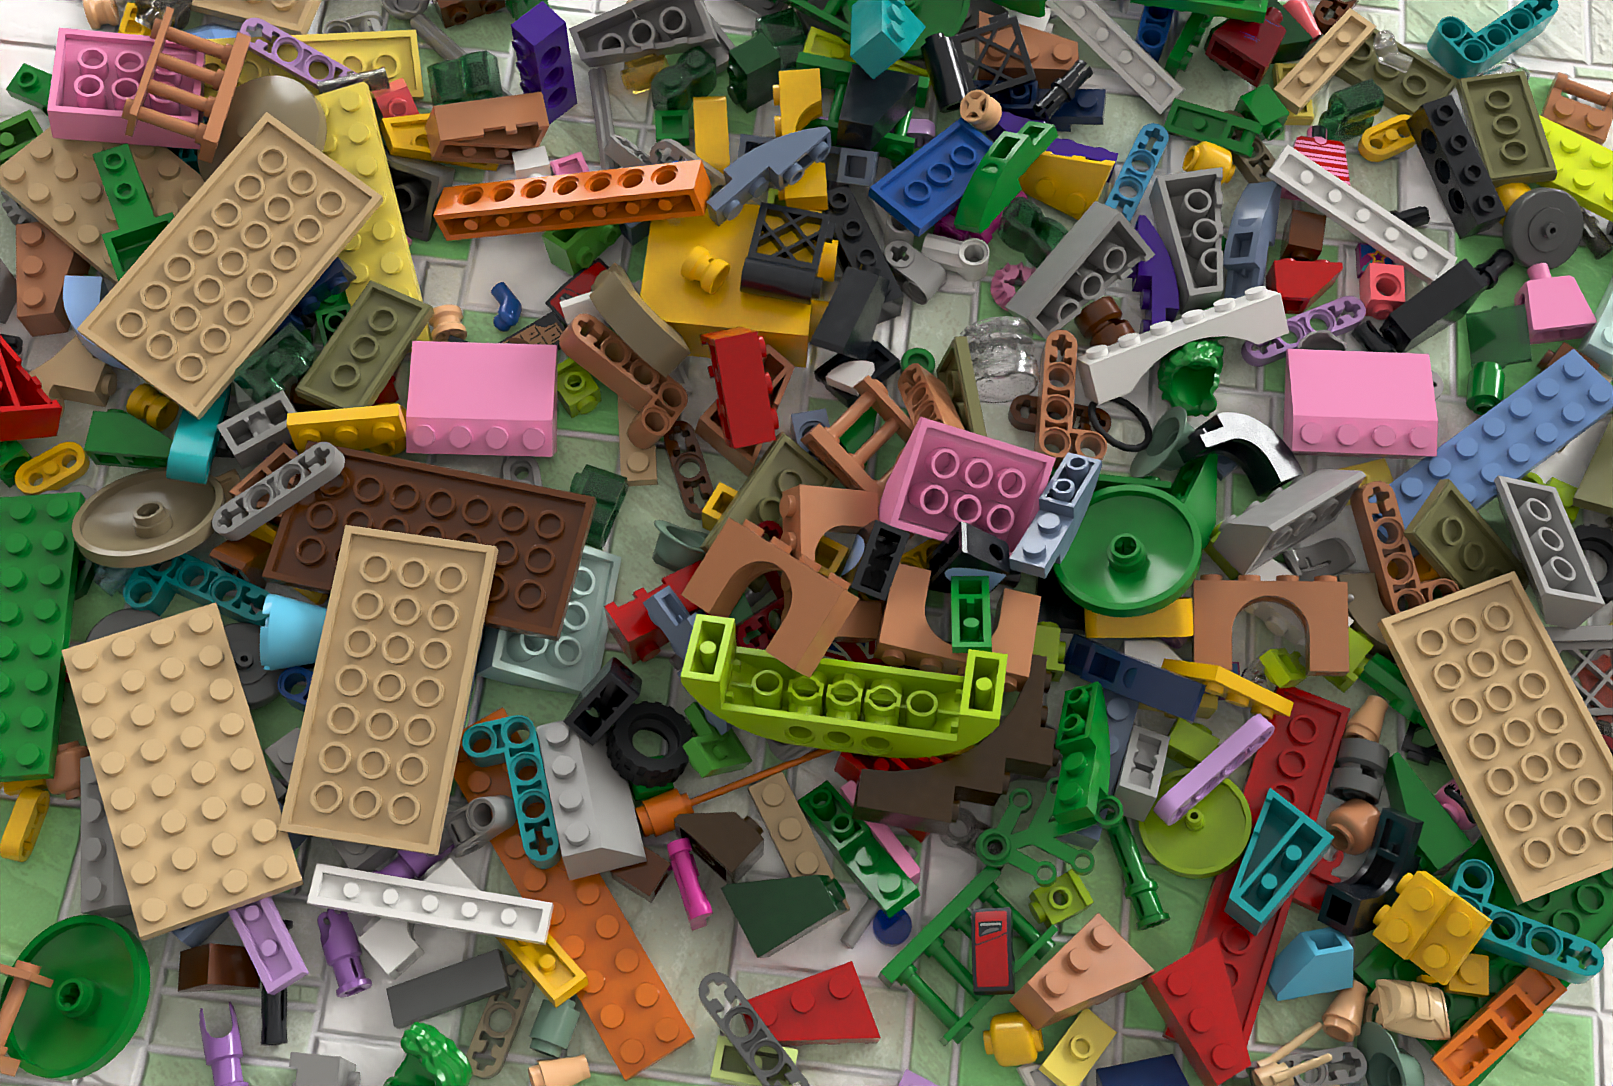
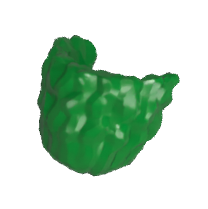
(1191, 376)
(430, 1060)

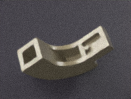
(636, 321)
(1367, 610)

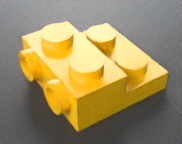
(1430, 925)

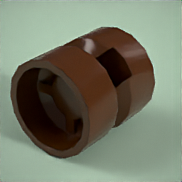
(1102, 322)

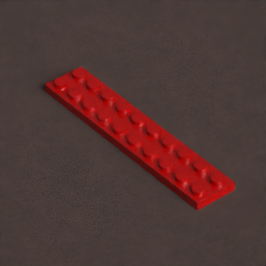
(1298, 768)

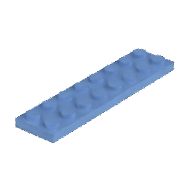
(1509, 437)

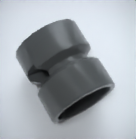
(1359, 770)

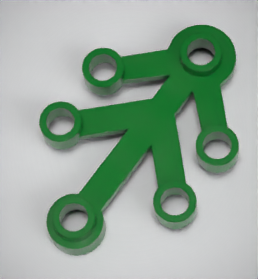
(1042, 835)

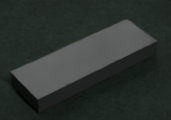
(448, 988)

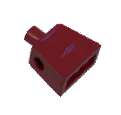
(1248, 46)

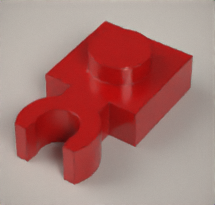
(1313, 887)

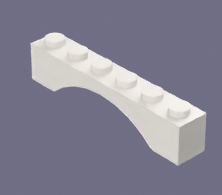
(1117, 368)

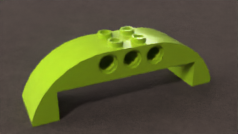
(843, 702)

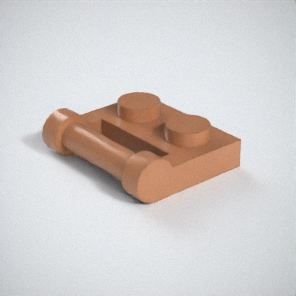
(1576, 116)

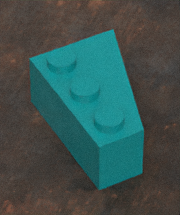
(882, 33)
(1276, 862)

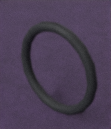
(1113, 442)

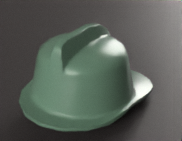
(1167, 438)
(677, 546)
(1386, 1062)

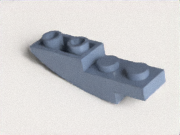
(776, 161)
(1249, 237)
(1059, 516)
(677, 624)

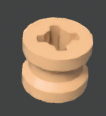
(101, 12)
(972, 112)
(447, 322)

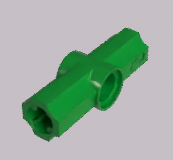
(1389, 682)

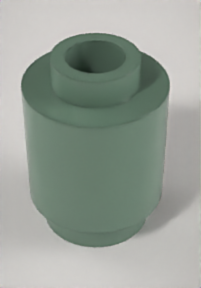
(553, 1028)

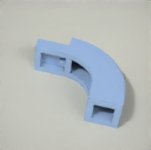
(80, 298)

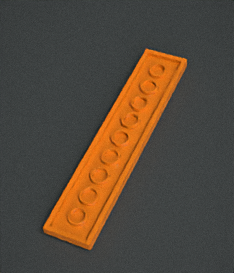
(623, 987)

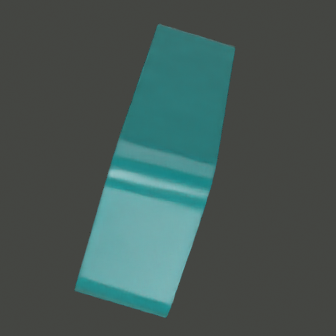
(1469, 53)
(196, 443)
(211, 590)
(524, 792)
(1523, 929)

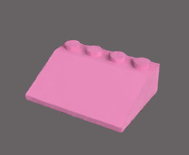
(96, 76)
(482, 399)
(1359, 404)
(964, 477)

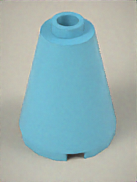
(290, 632)

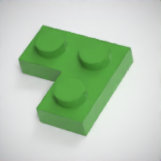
(710, 751)

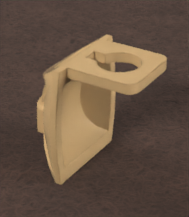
(1409, 1009)

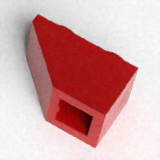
(1301, 281)

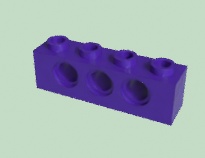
(545, 59)

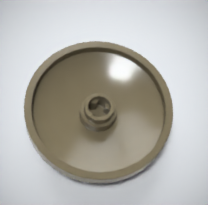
(281, 98)
(146, 519)

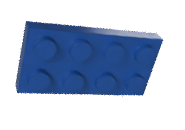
(932, 178)

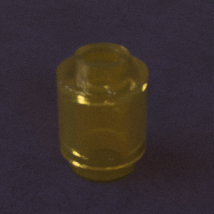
(641, 71)

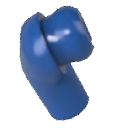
(509, 308)

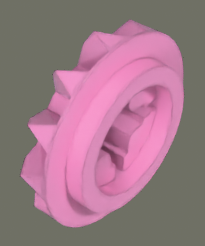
(1002, 282)

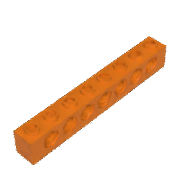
(574, 200)

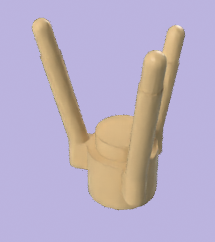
(1274, 1074)

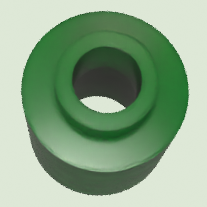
(1485, 387)

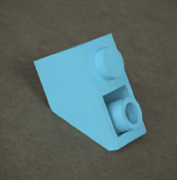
(1312, 965)

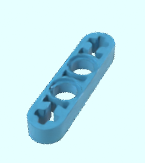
(1138, 180)

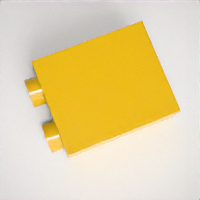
(693, 311)

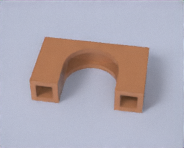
(807, 516)
(817, 602)
(1317, 604)
(909, 641)

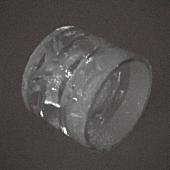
(1002, 358)

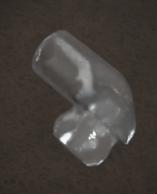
(1387, 52)

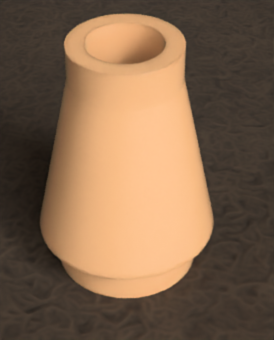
(1367, 720)
(1345, 1013)
(559, 1071)

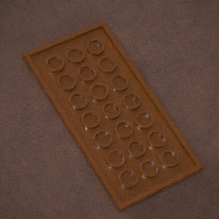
(533, 526)

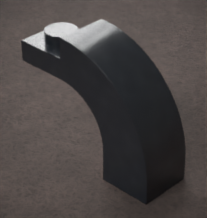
(1250, 445)
(1355, 902)

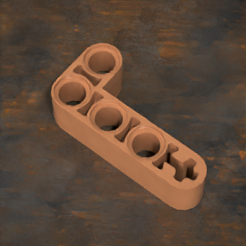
(591, 344)
(926, 398)
(1062, 402)
(1394, 549)

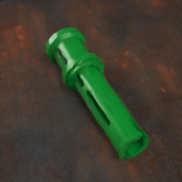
(1140, 887)

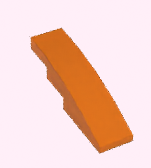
(1497, 1026)

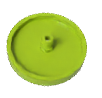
(1206, 837)

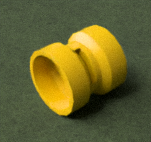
(703, 268)
(155, 408)

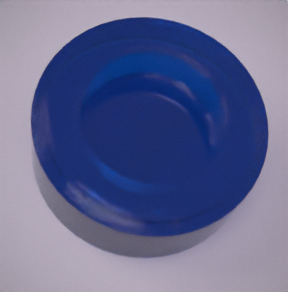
(892, 930)

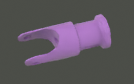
(412, 864)
(343, 953)
(224, 1053)

